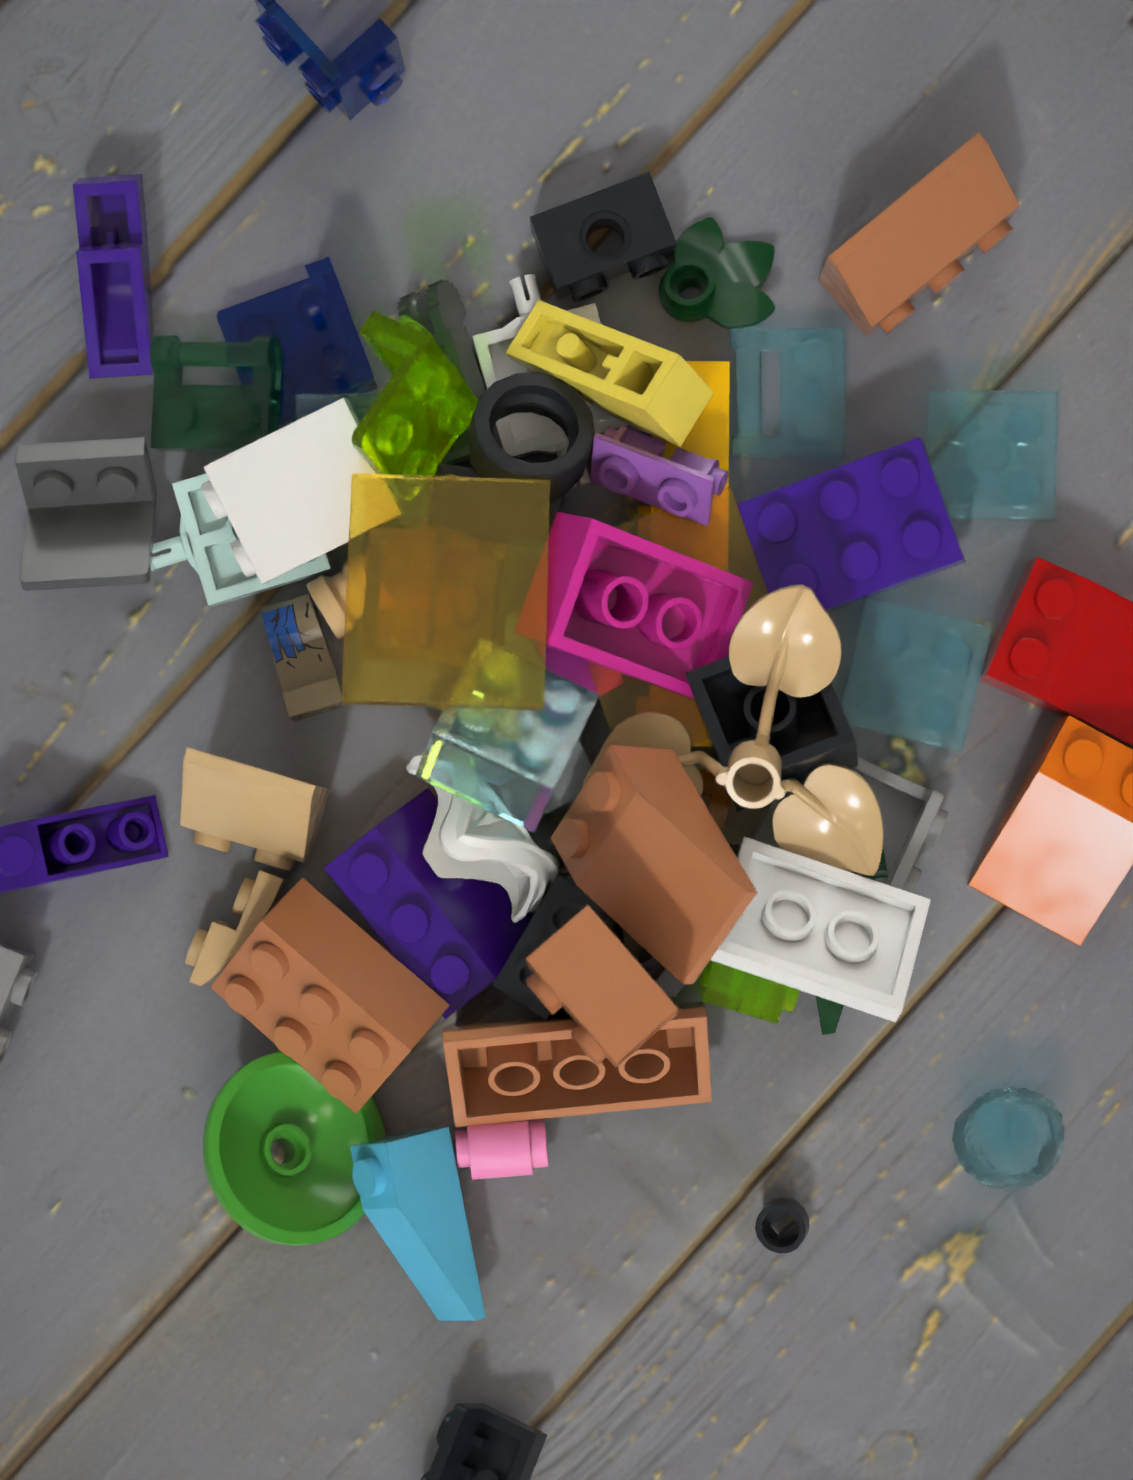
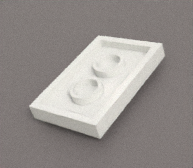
(826, 931)

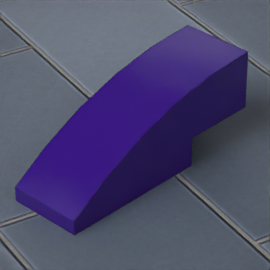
(114, 275)

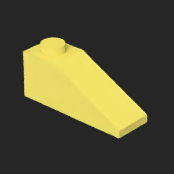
(613, 371)

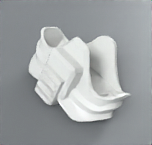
(486, 847)

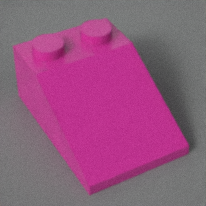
(637, 603)

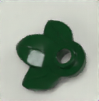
(724, 273)

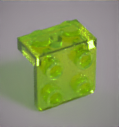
(419, 406)

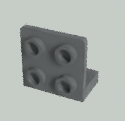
(87, 513)

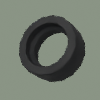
(544, 397)

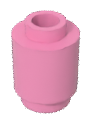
(502, 1148)

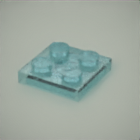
(994, 453)
(914, 674)

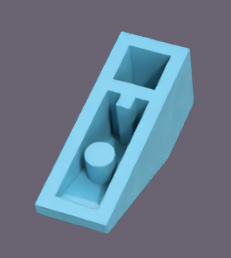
(417, 1207)

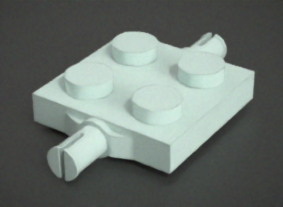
(207, 548)

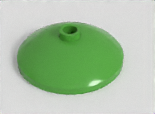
(313, 1189)

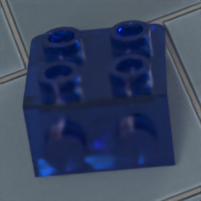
(359, 75)

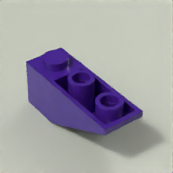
(80, 843)

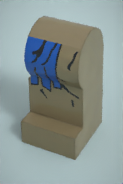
(302, 658)

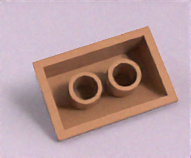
(921, 239)

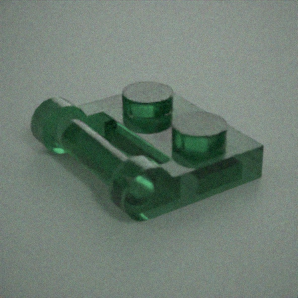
(214, 415)

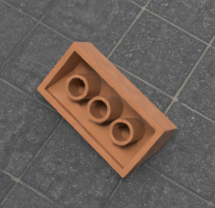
(540, 1071)

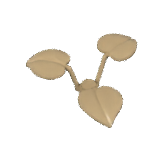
(795, 648)

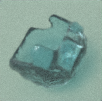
(1009, 1138)

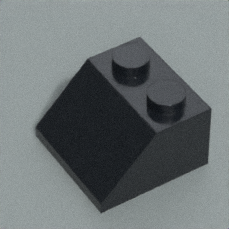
(802, 728)

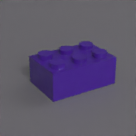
(855, 528)

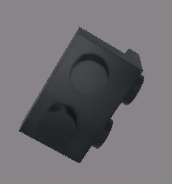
(484, 1445)

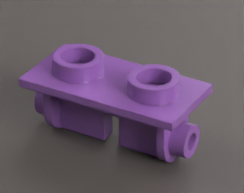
(635, 467)

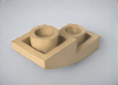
(215, 948)

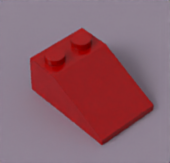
(1067, 649)

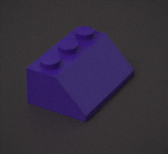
(441, 929)

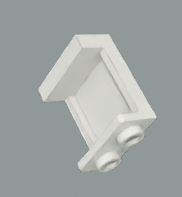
(289, 491)

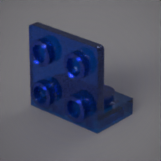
(315, 335)

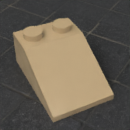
(250, 807)

